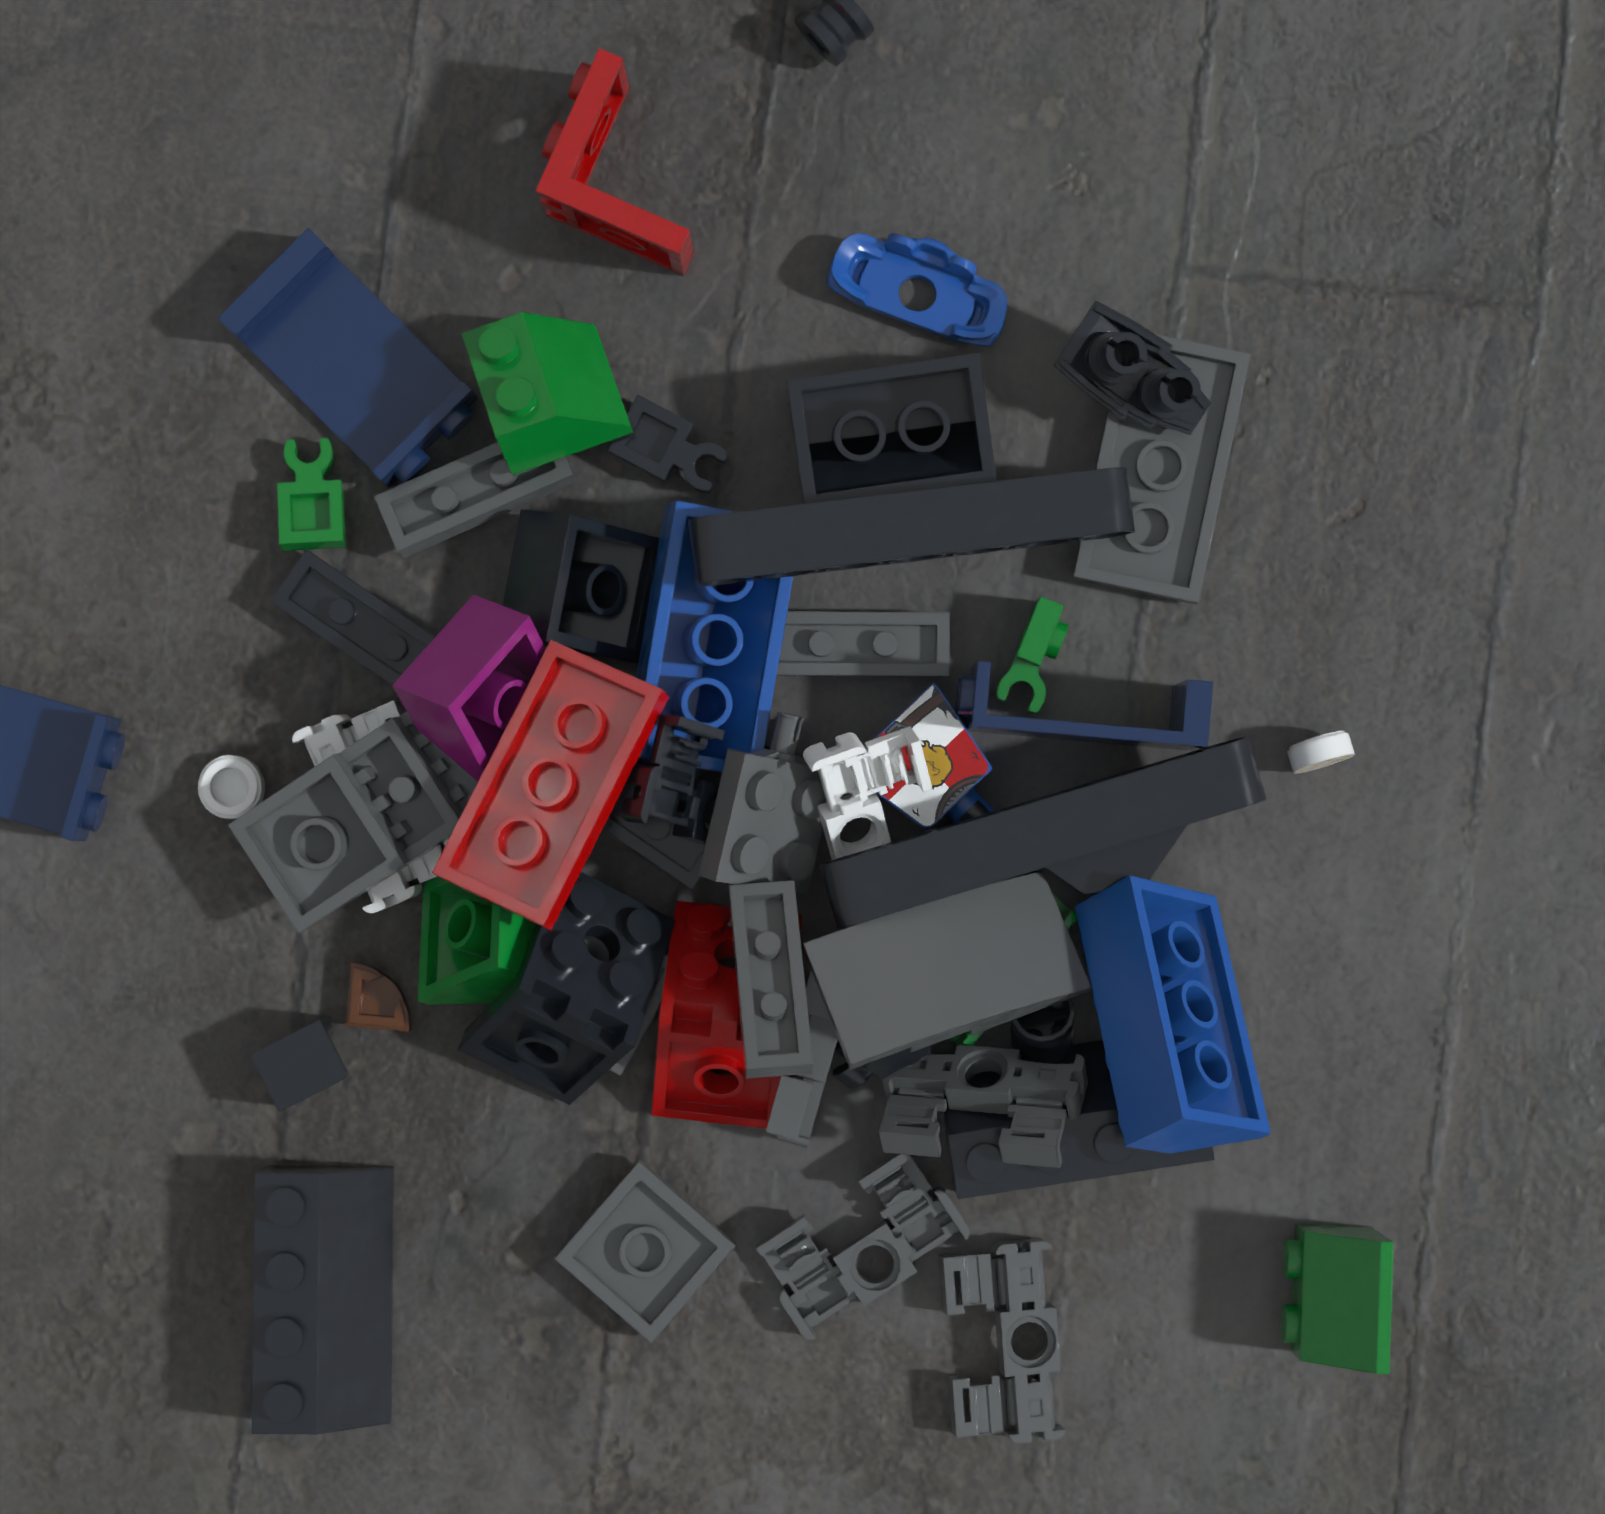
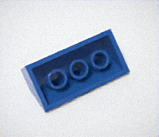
(711, 644)
(1170, 1017)

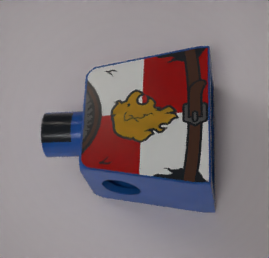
(951, 760)

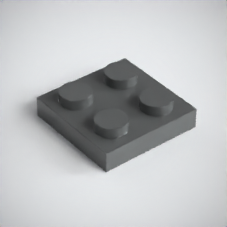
(645, 1251)

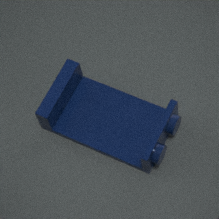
(350, 359)
(1187, 725)
(55, 763)

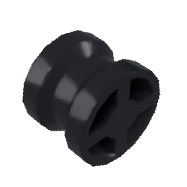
(834, 28)

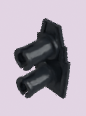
(1132, 372)

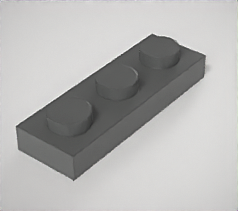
(463, 497)
(865, 644)
(770, 979)

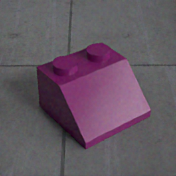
(471, 680)

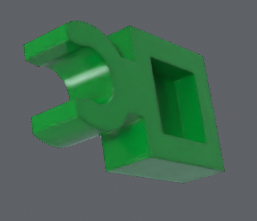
(311, 507)

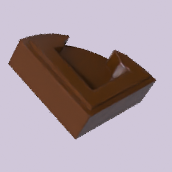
(376, 1000)

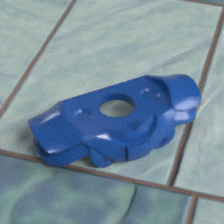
(874, 269)

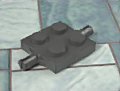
(766, 815)

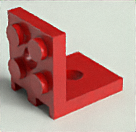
(572, 156)
(703, 1028)

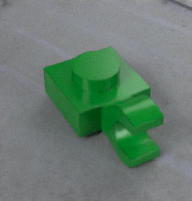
(1040, 638)

